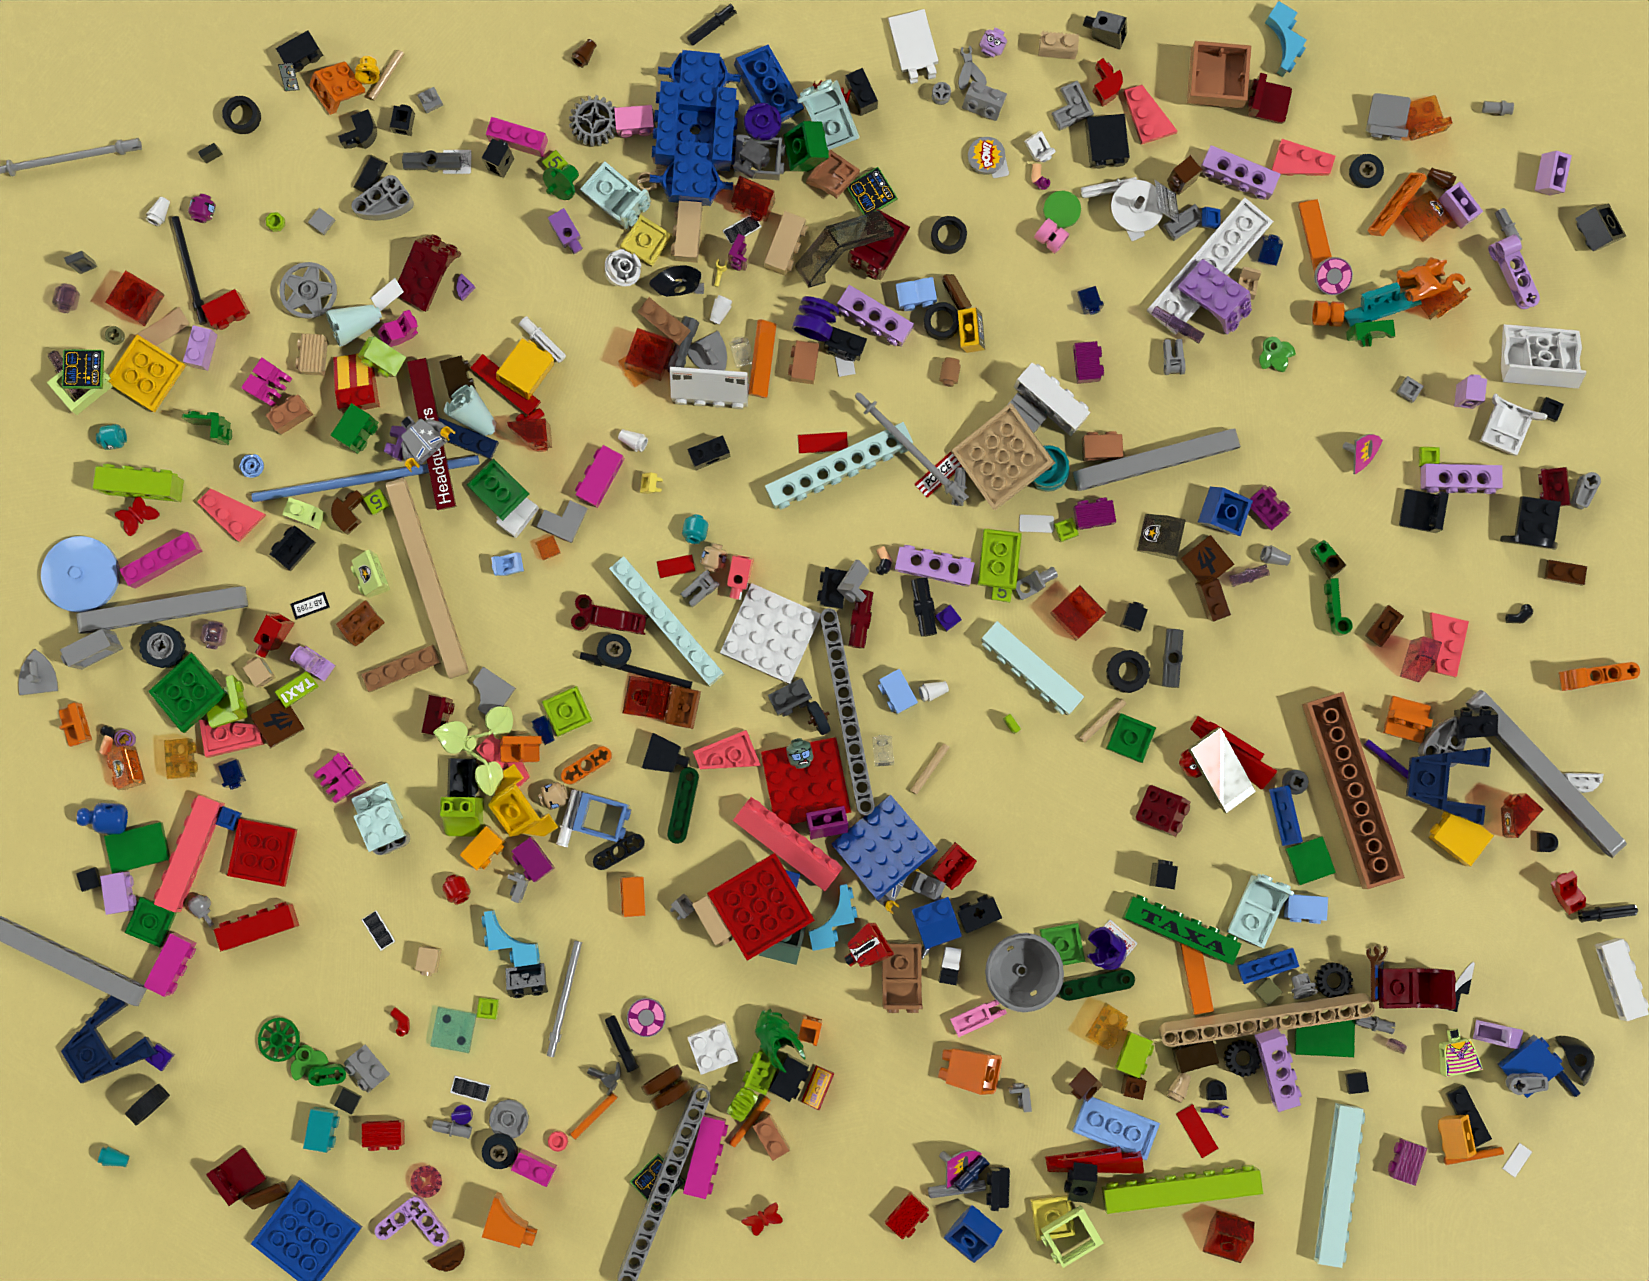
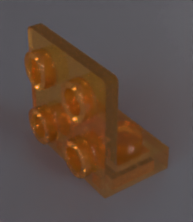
(1426, 118)
(1443, 302)

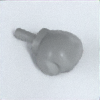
(200, 907)

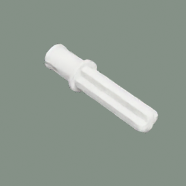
(1102, 189)
(536, 334)
(569, 818)

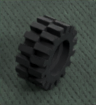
(1325, 971)
(1230, 1058)

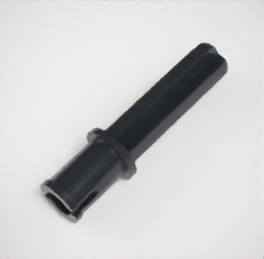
(711, 24)
(1607, 913)
(621, 1043)

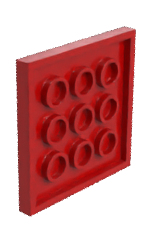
(805, 789)
(761, 906)

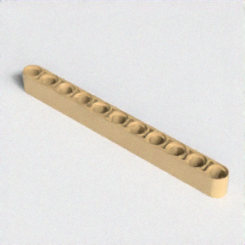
(427, 578)
(1256, 1018)

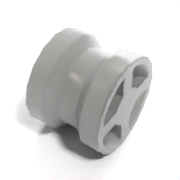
(942, 89)

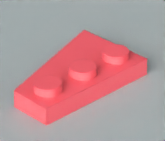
(1147, 116)
(1300, 159)
(231, 514)
(1452, 635)
(229, 738)
(728, 753)

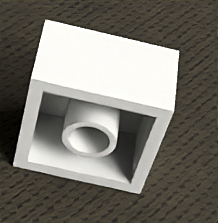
(713, 1048)

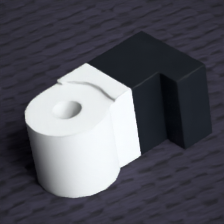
(950, 966)

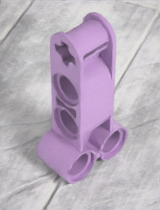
(1509, 250)
(312, 662)

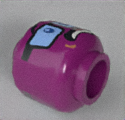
(201, 208)

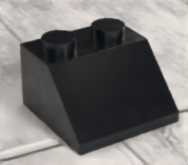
(1600, 227)

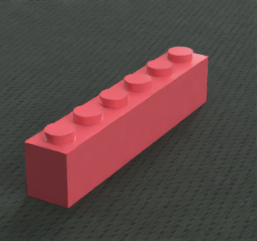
(788, 844)
(188, 854)

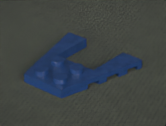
(1430, 778)
(90, 1055)

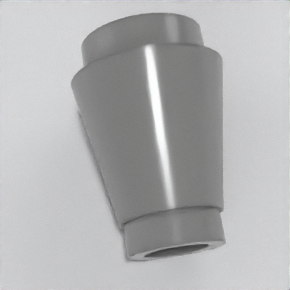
(1273, 555)

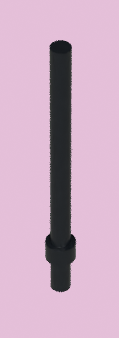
(197, 302)
(640, 671)

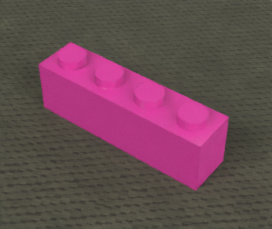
(161, 560)
(704, 1156)

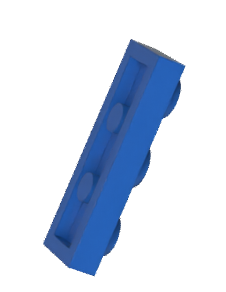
(1285, 815)
(1268, 965)

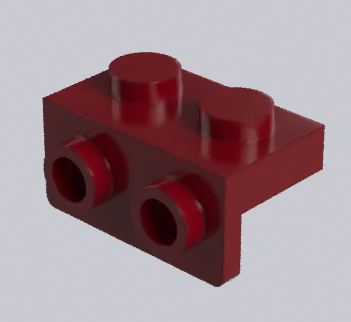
(1555, 485)

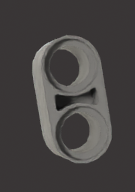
(394, 845)

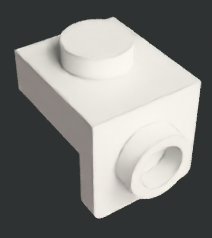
(1039, 147)

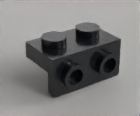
(292, 547)
(1476, 722)
(462, 778)
(999, 1188)

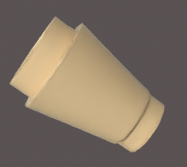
(1179, 1087)

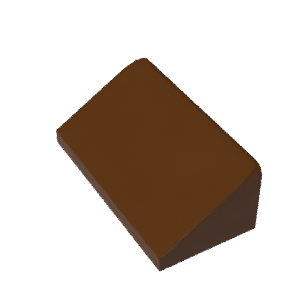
(956, 292)
(266, 1195)

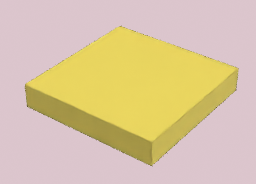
(646, 240)
(1048, 1210)

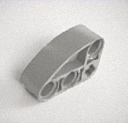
(388, 205)
(1440, 739)

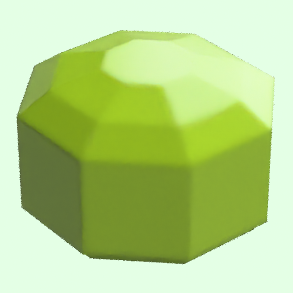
(275, 222)

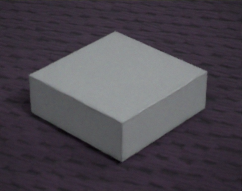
(321, 221)
(1409, 389)

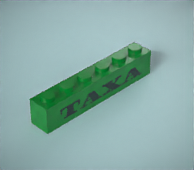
(1182, 930)

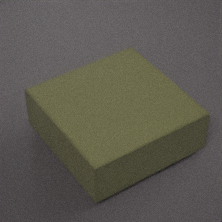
(1268, 991)

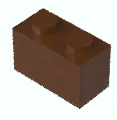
(1184, 175)
(1213, 599)

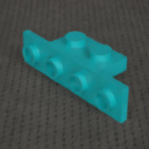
(1379, 304)

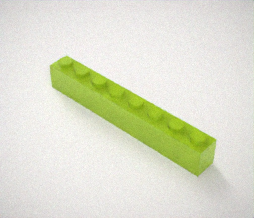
(1182, 1190)

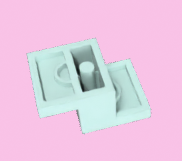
(378, 817)

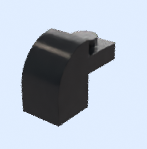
(364, 132)

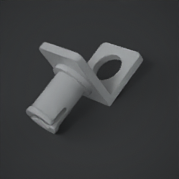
(1036, 582)

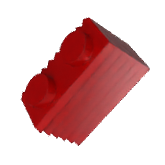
(383, 1134)
(907, 1216)

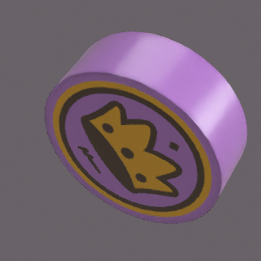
(125, 737)

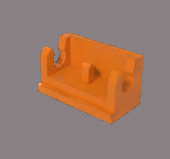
(632, 896)

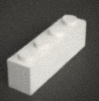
(1622, 979)

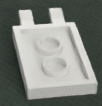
(914, 44)

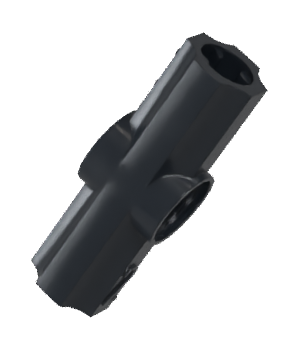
(924, 607)

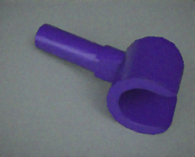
(1218, 1110)

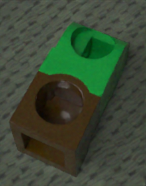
(1328, 558)

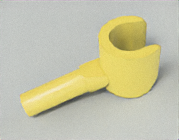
(720, 270)

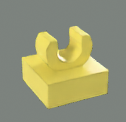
(648, 483)

